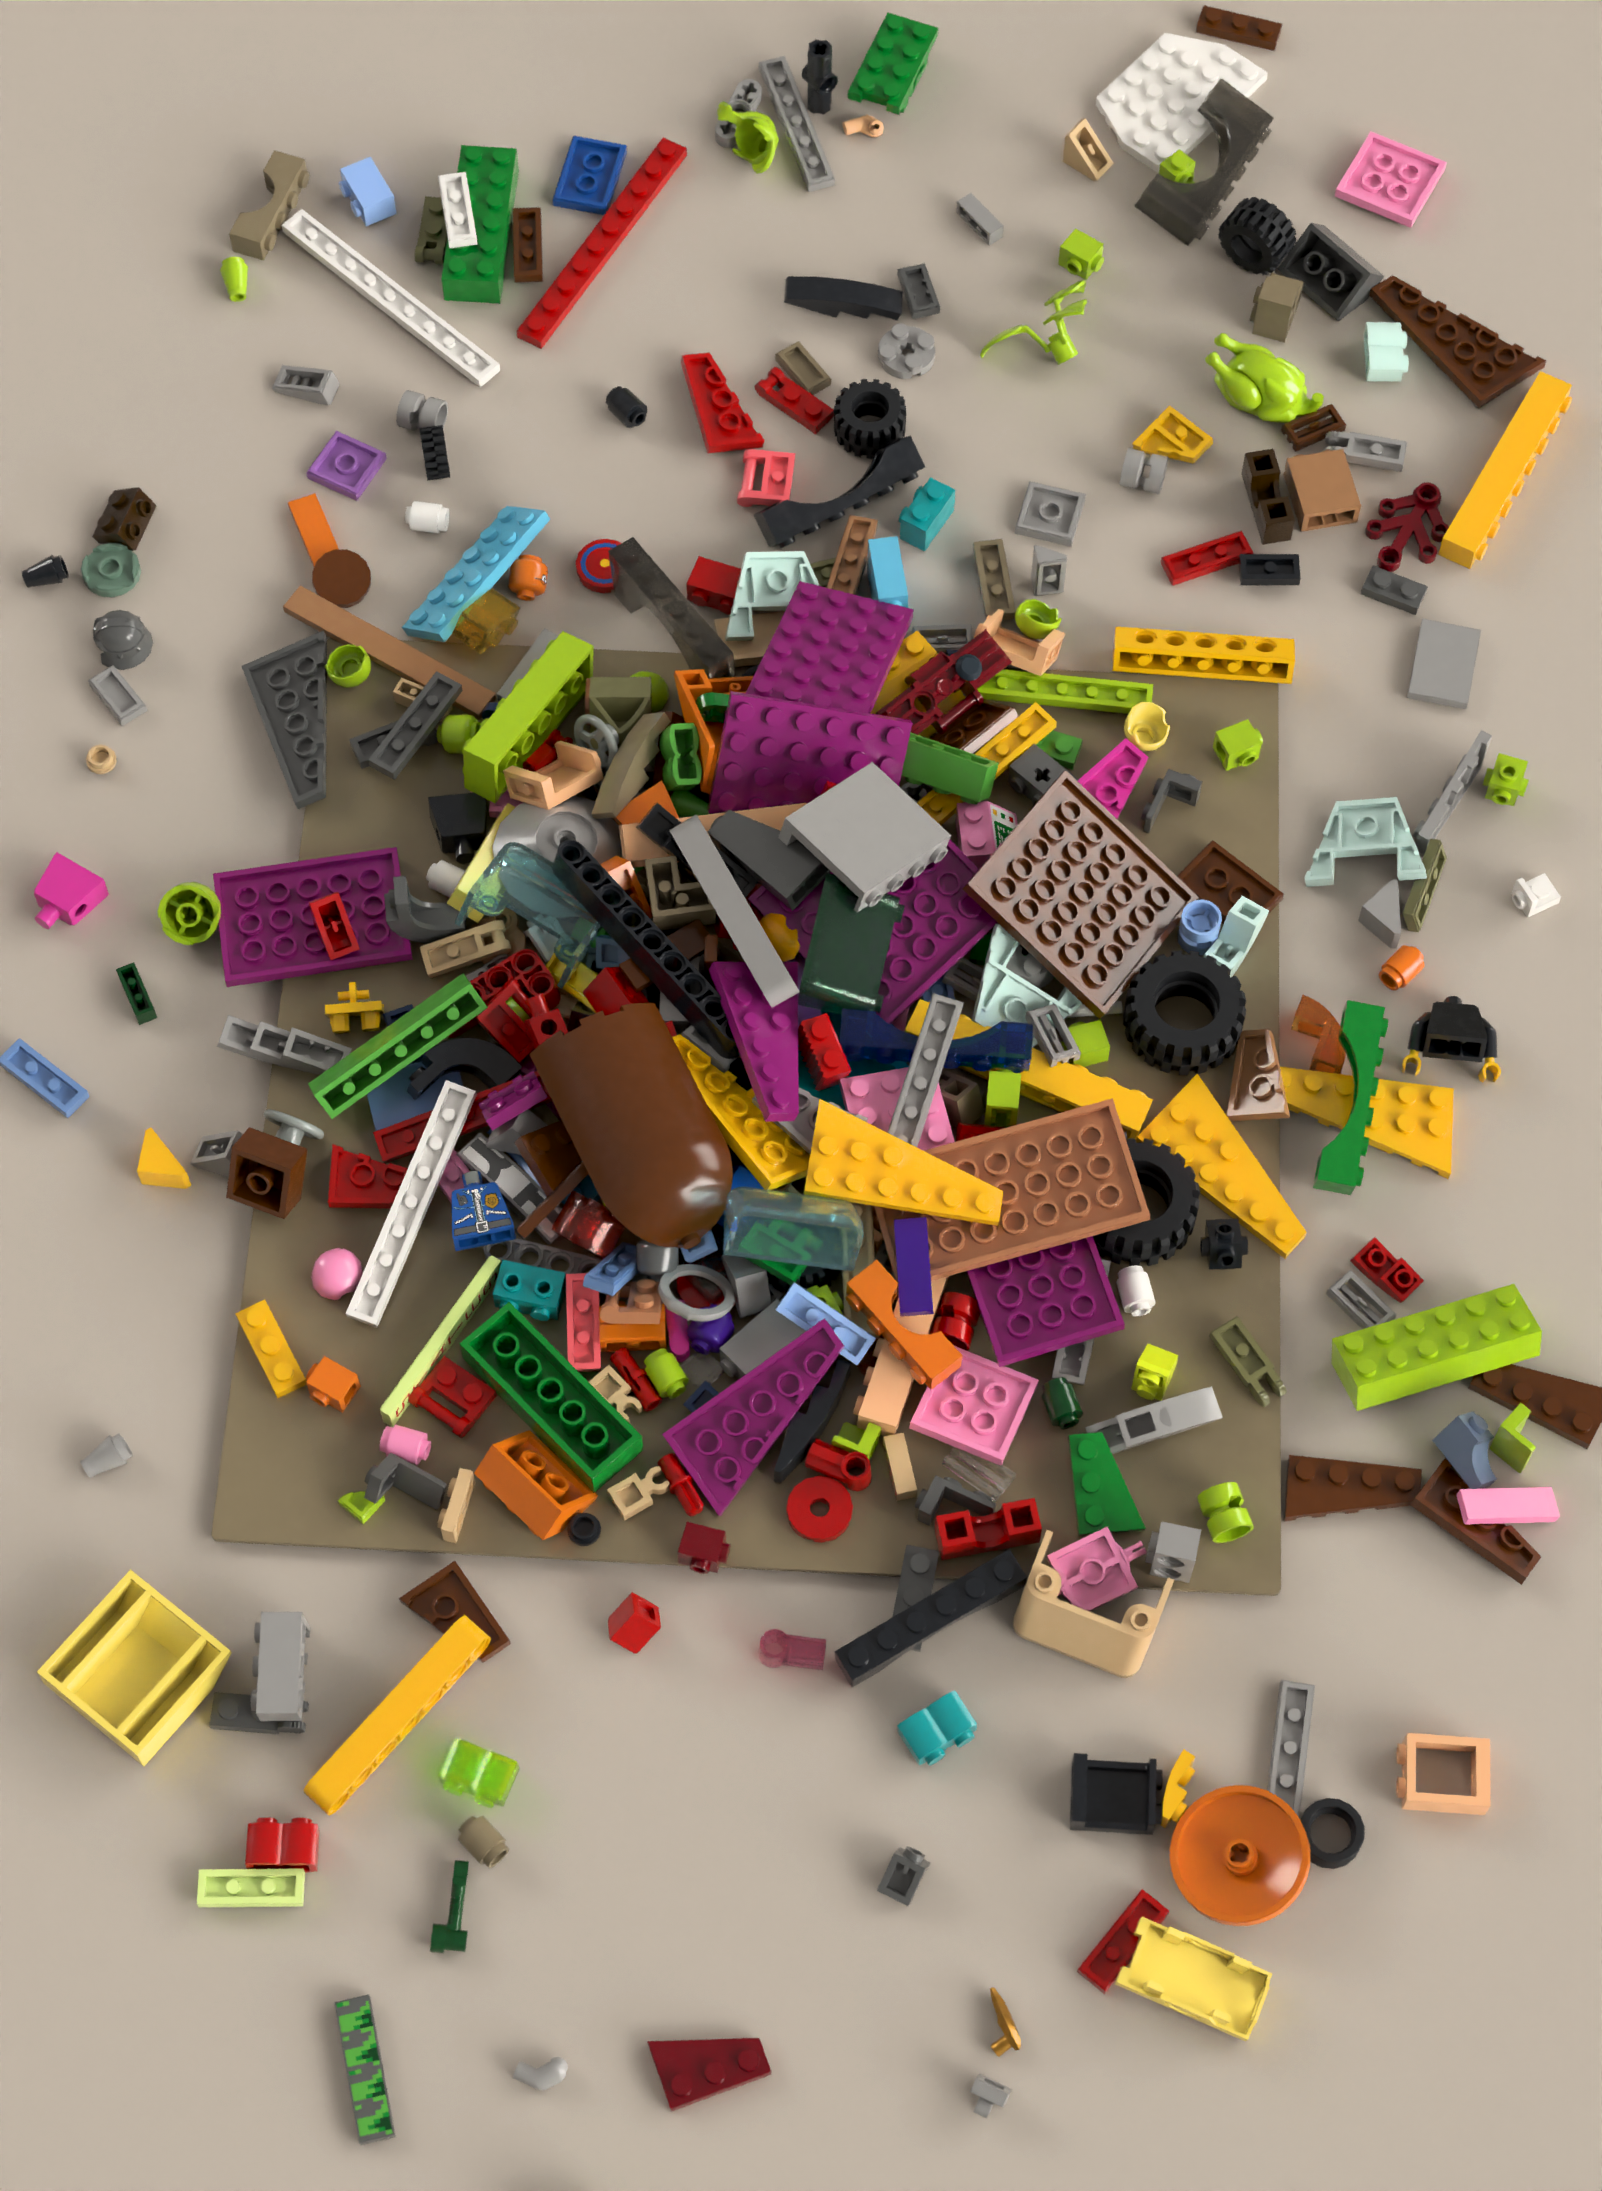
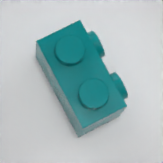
(926, 514)
(530, 1290)

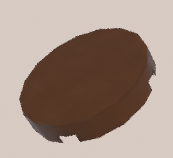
(341, 577)

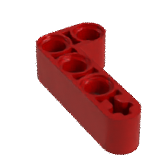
(512, 967)

